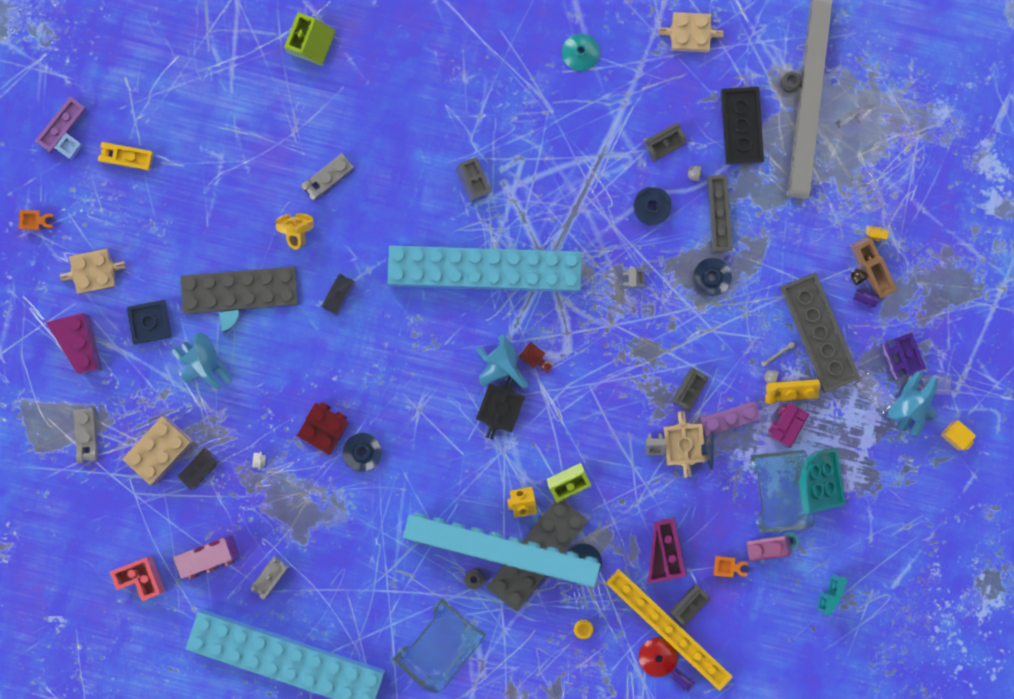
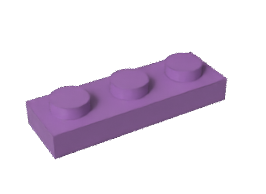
(61, 124)
(730, 418)

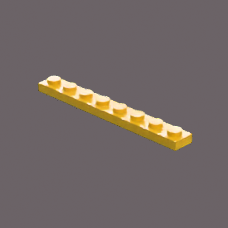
(669, 629)

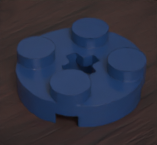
(641, 205)

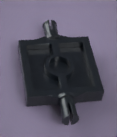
(500, 407)

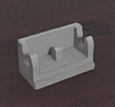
(270, 577)

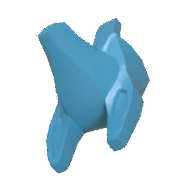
(201, 361)
(501, 364)
(914, 405)

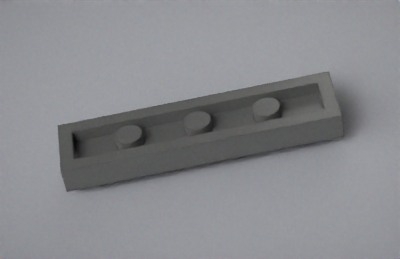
(719, 213)

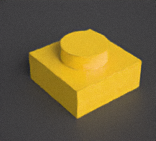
(876, 233)

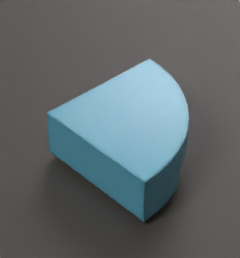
(228, 319)

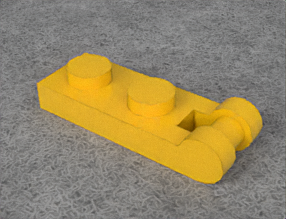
(126, 156)
(792, 391)

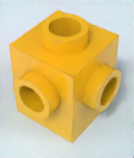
(522, 502)

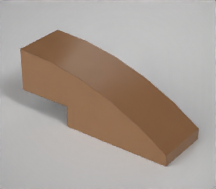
(873, 266)

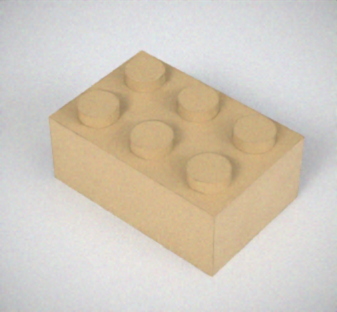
(158, 450)

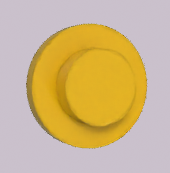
(583, 629)

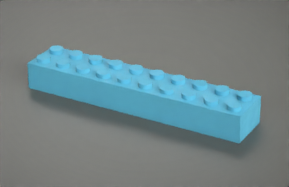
(484, 269)
(502, 551)
(282, 658)

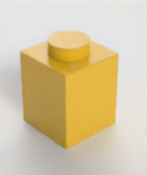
(958, 435)

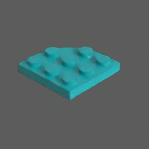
(821, 482)

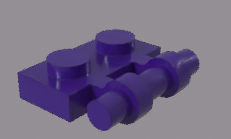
(908, 353)

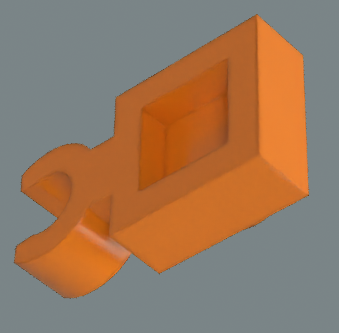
(32, 220)
(726, 566)

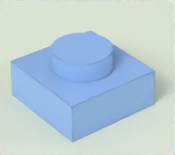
(68, 146)

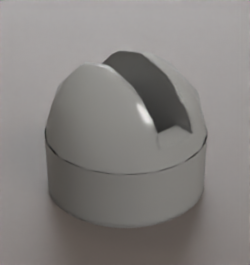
(694, 173)
(771, 376)

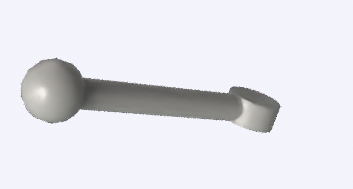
(791, 345)

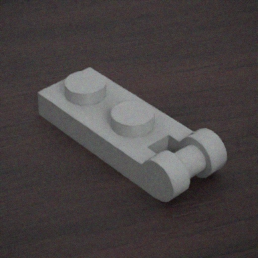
(328, 177)
(85, 435)

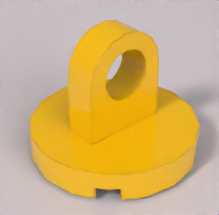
(295, 227)

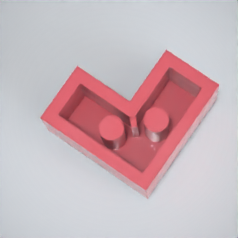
(141, 573)

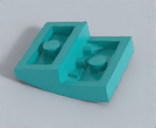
(830, 600)

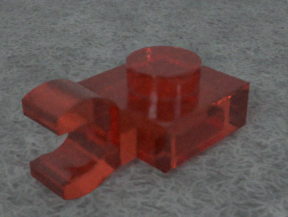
(534, 356)

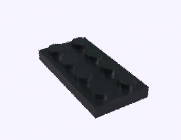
(742, 125)

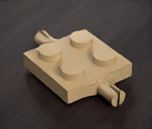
(691, 32)
(92, 271)
(684, 444)

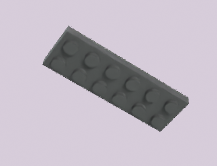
(239, 290)
(819, 332)
(554, 529)

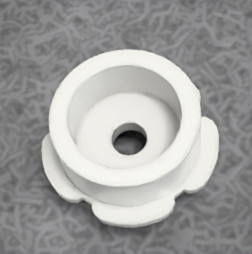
(258, 460)

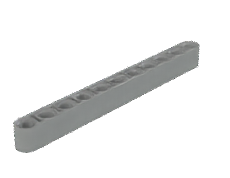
(809, 99)

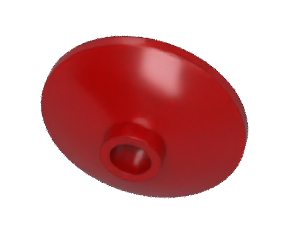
(650, 650)

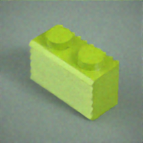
(568, 482)

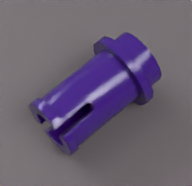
(866, 298)
(683, 680)

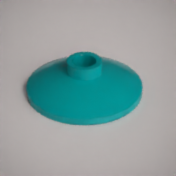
(580, 61)

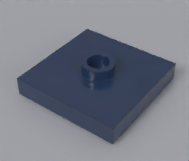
(149, 322)

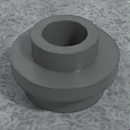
(795, 77)
(469, 574)

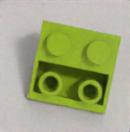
(309, 39)

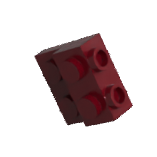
(323, 427)

